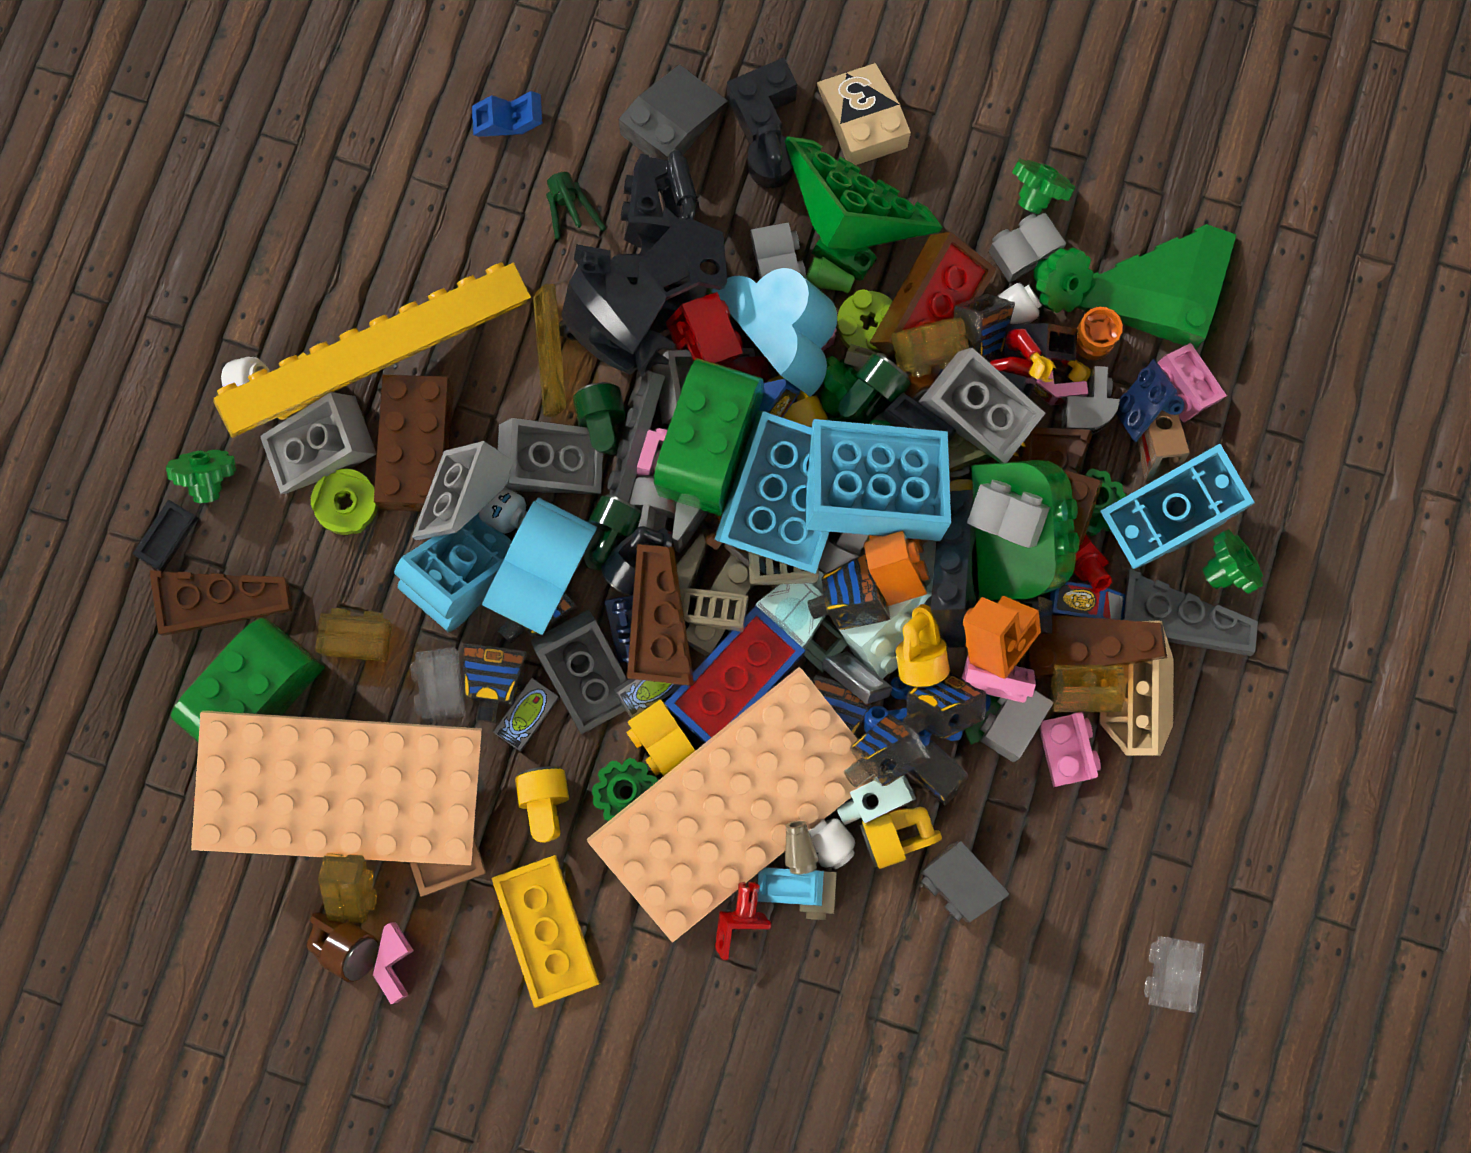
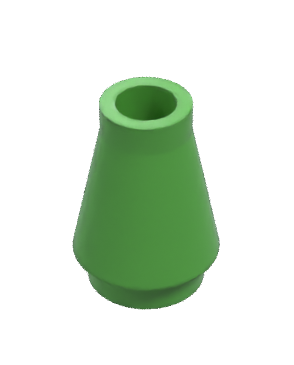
(829, 276)

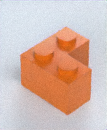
(897, 566)
(1000, 634)

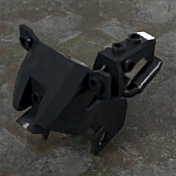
(624, 301)

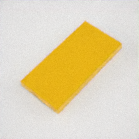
(545, 931)

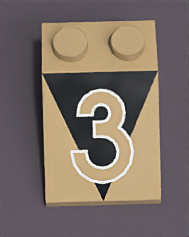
(864, 114)

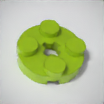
(860, 305)
(335, 486)

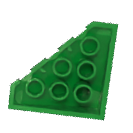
(850, 207)
(1168, 289)

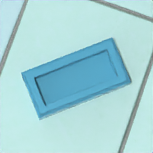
(784, 887)

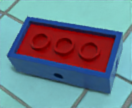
(735, 675)

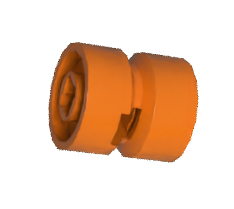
(1098, 333)

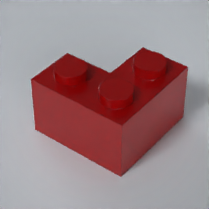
(705, 330)

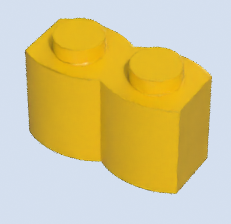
(660, 737)

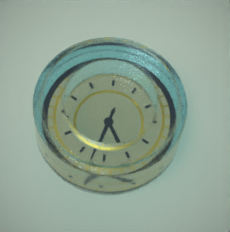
(792, 614)

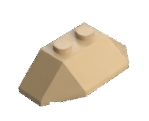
(1147, 707)

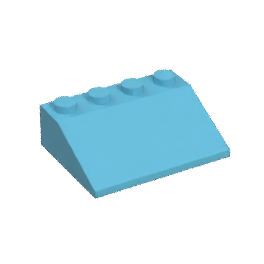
(878, 480)
(769, 496)

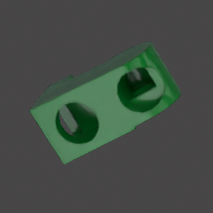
(853, 261)

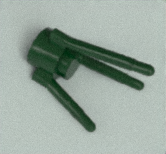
(564, 192)

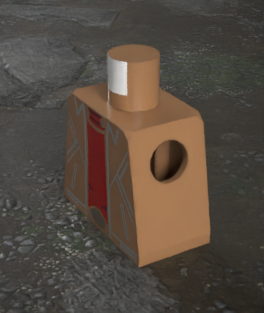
(1162, 446)

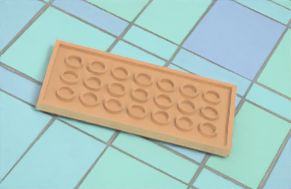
(335, 788)
(729, 805)

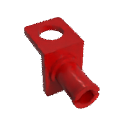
(1090, 566)
(743, 918)

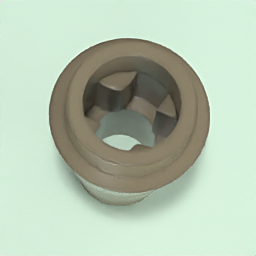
(800, 850)

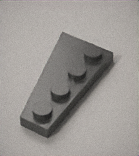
(638, 422)
(1187, 617)

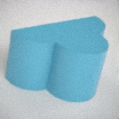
(786, 322)
(1178, 507)
(539, 565)
(453, 572)

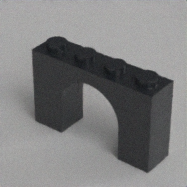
(952, 576)

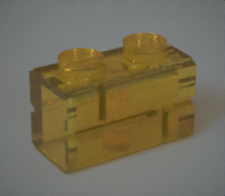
(929, 345)
(353, 635)
(1088, 688)
(346, 888)

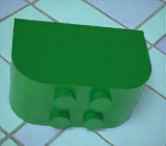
(707, 436)
(1033, 571)
(253, 675)

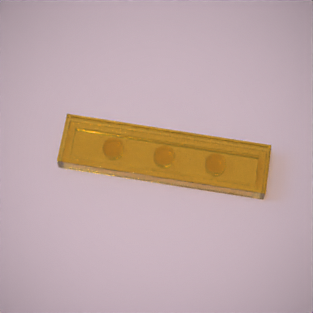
(549, 350)

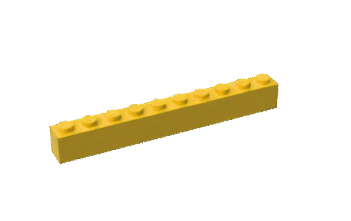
(371, 349)

